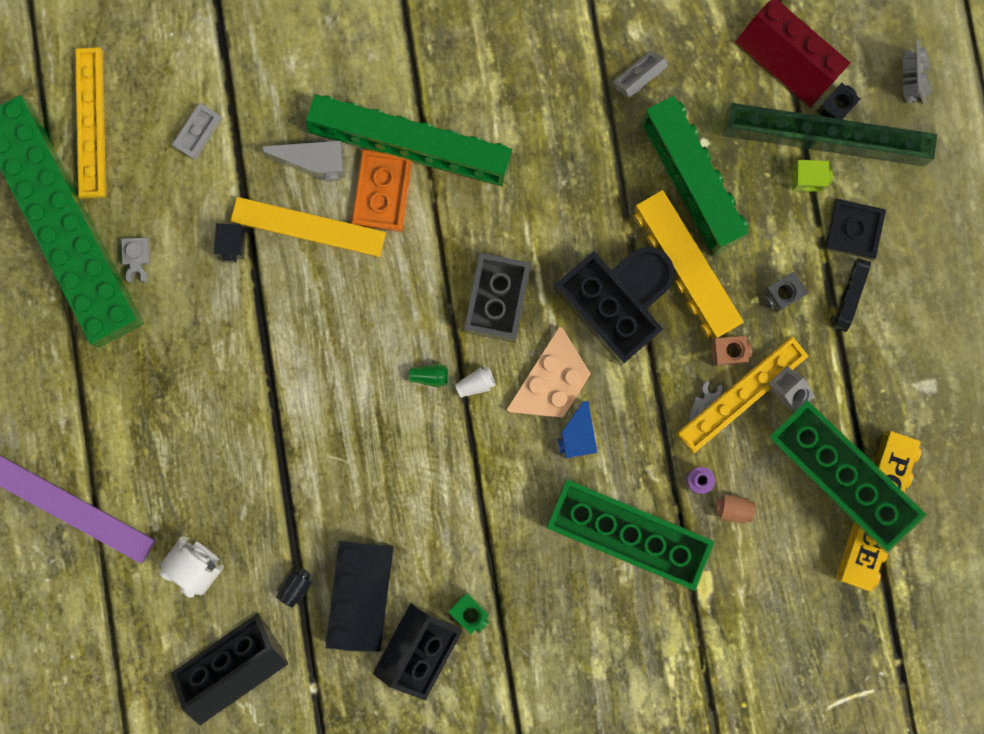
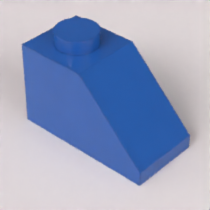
(578, 435)

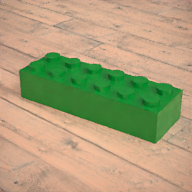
(694, 175)
(847, 477)
(630, 534)

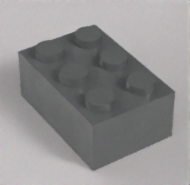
(497, 297)

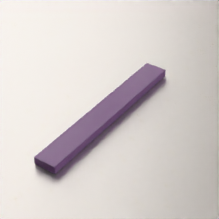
(74, 511)

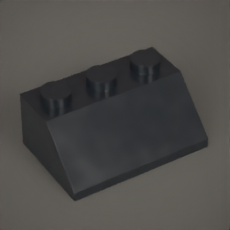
(417, 652)

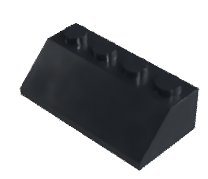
(359, 596)
(228, 669)

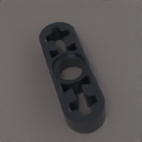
(851, 294)

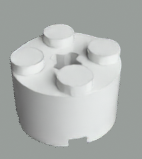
(190, 567)

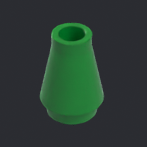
(430, 375)

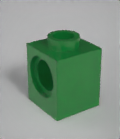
(461, 605)

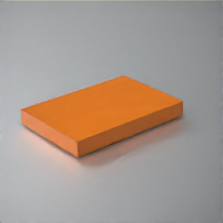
(381, 191)

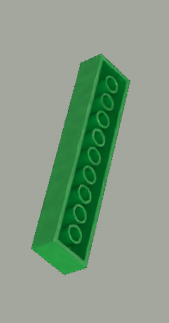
(63, 227)

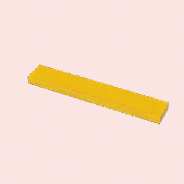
(90, 123)
(308, 227)
(740, 395)

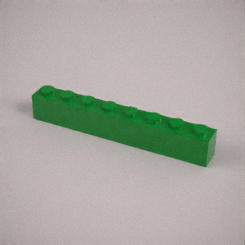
(408, 139)

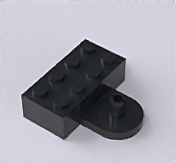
(617, 299)

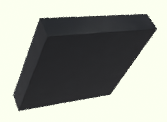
(854, 229)

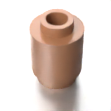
(735, 509)

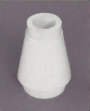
(476, 382)

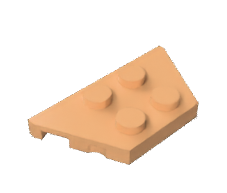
(553, 380)

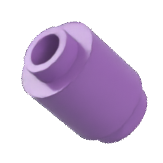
(692, 484)

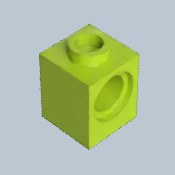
(811, 175)

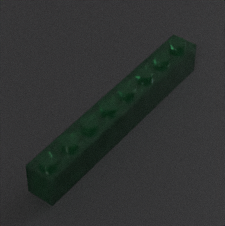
(829, 134)

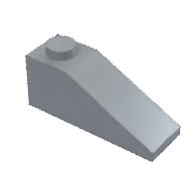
(317, 159)

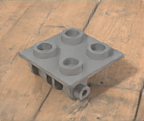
(914, 66)

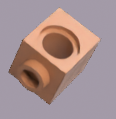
(719, 353)

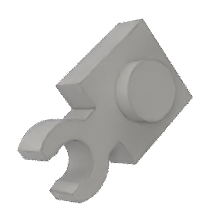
(136, 254)
(701, 403)

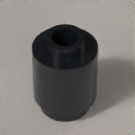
(294, 586)

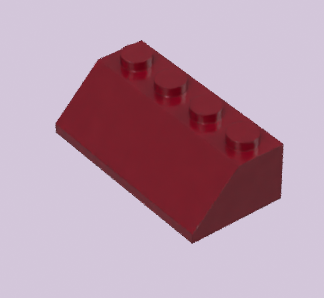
(792, 52)

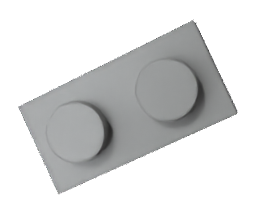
(640, 73)
(197, 131)

